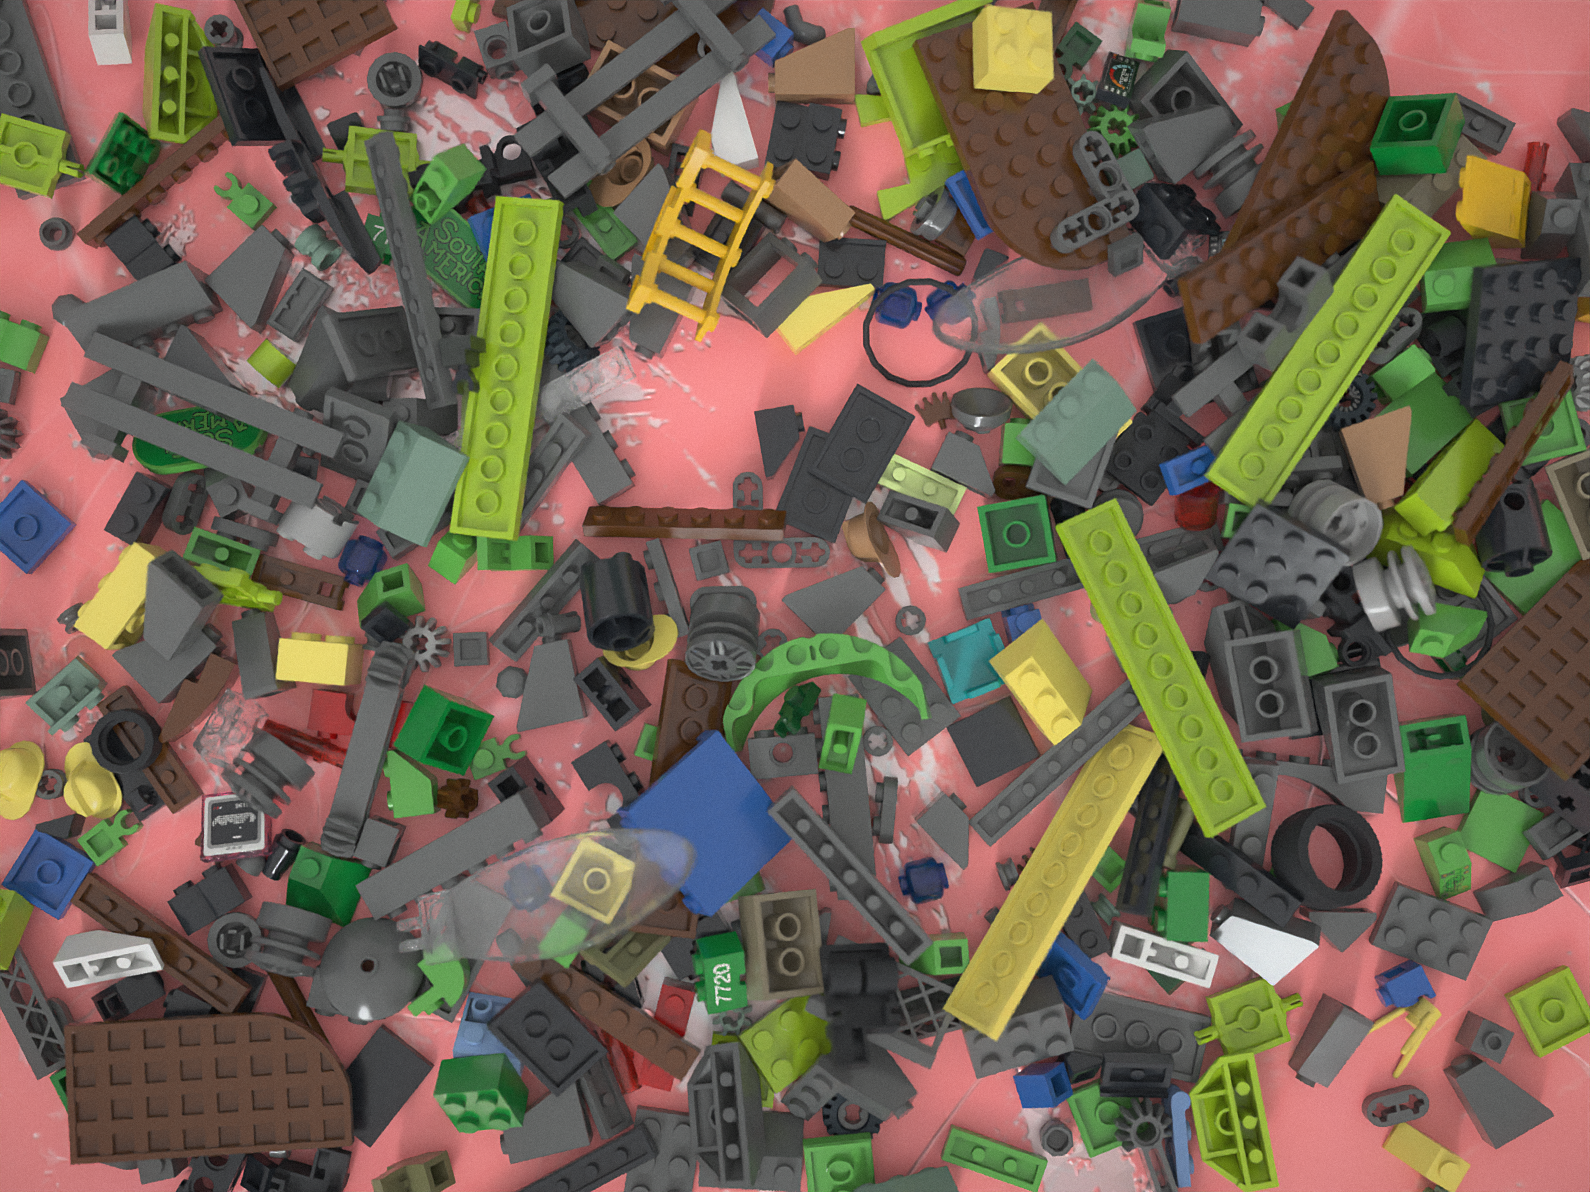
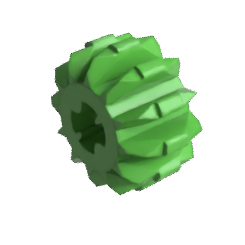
(1114, 120)

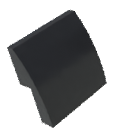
(993, 741)

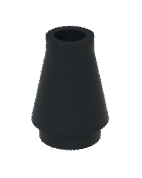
(284, 853)

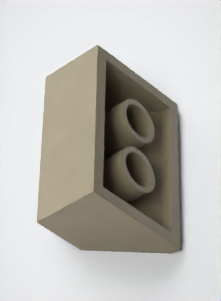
(1428, 191)
(1572, 489)
(781, 944)

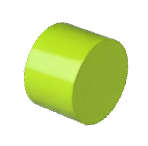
(272, 363)

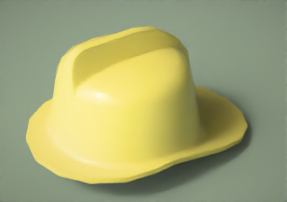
(652, 650)
(19, 778)
(89, 786)

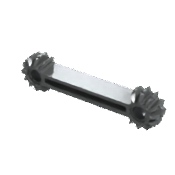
(368, 748)
(1148, 1139)

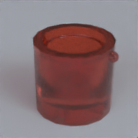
(1197, 507)

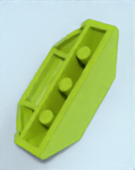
(175, 84)
(1447, 561)
(1234, 1123)

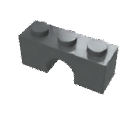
(1302, 295)

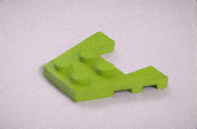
(923, 174)

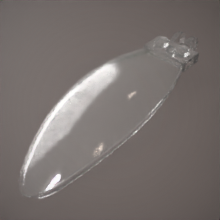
(1046, 309)
(552, 897)

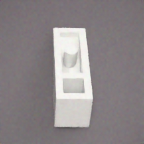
(110, 31)
(730, 128)
(1154, 953)
(104, 956)

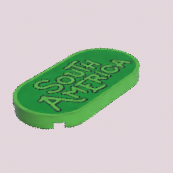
(452, 257)
(233, 434)

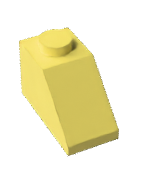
(1426, 1156)

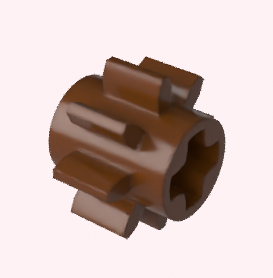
(457, 798)

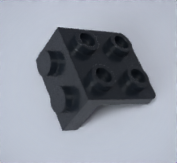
(1170, 215)

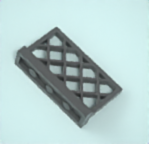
(898, 1042)

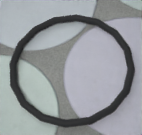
(866, 334)
(1453, 674)

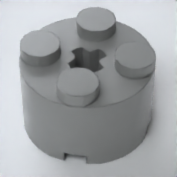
(319, 529)

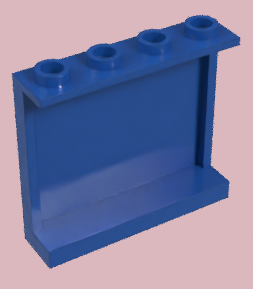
(720, 812)

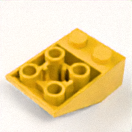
(1494, 203)

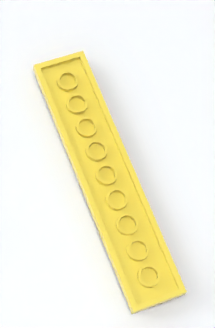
(1053, 881)

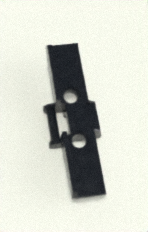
(305, 180)

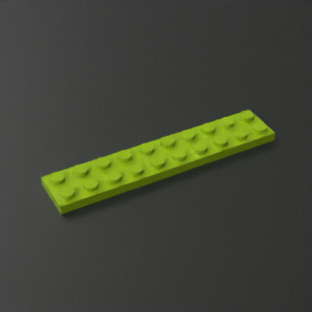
(1328, 353)
(509, 374)
(1160, 668)

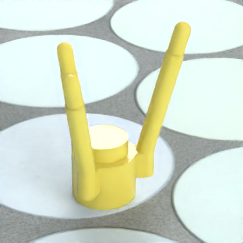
(1422, 1018)

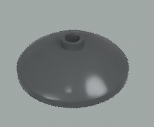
(378, 992)

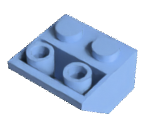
(474, 1037)

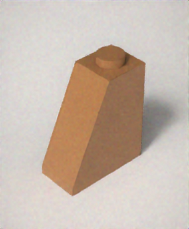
(818, 72)
(809, 202)
(1379, 455)

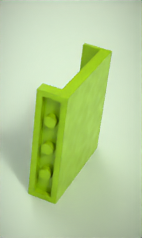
(902, 78)

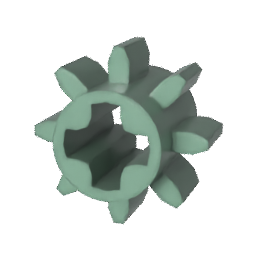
(1088, 92)
(730, 1025)

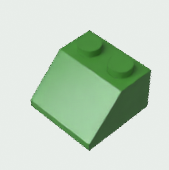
(1449, 276)

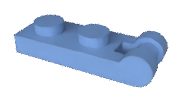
(1176, 1147)

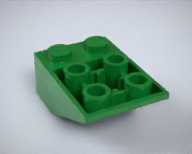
(122, 155)
(1435, 767)

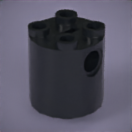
(1514, 533)
(616, 603)

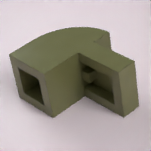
(417, 1174)

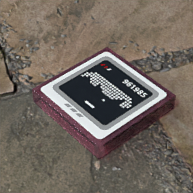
(233, 829)

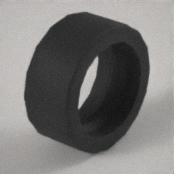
(100, 745)

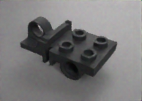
(551, 159)
(498, 171)
(1445, 340)
(1151, 442)
(1351, 620)
(861, 998)
(325, 1174)

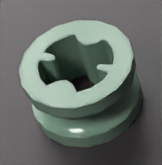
(1105, 909)

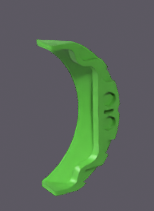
(811, 658)

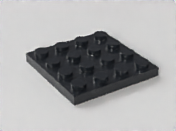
(1518, 327)

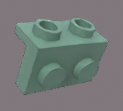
(67, 695)

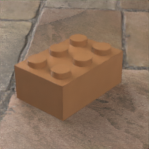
(636, 94)

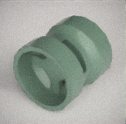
(318, 247)

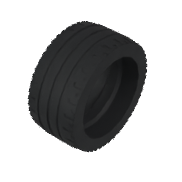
(1359, 851)

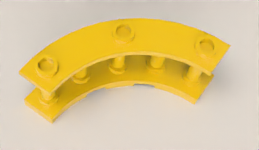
(669, 226)

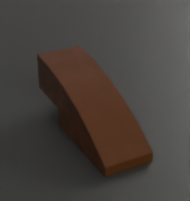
(199, 696)

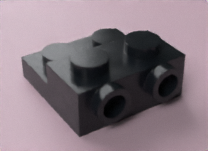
(806, 135)

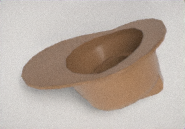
(628, 172)
(870, 541)

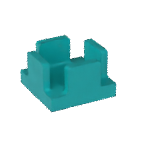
(964, 660)

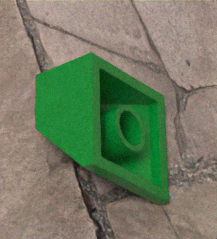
(325, 883)

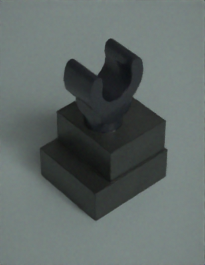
(462, 355)

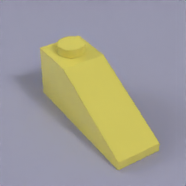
(821, 313)

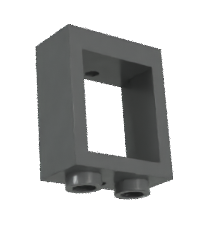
(784, 297)

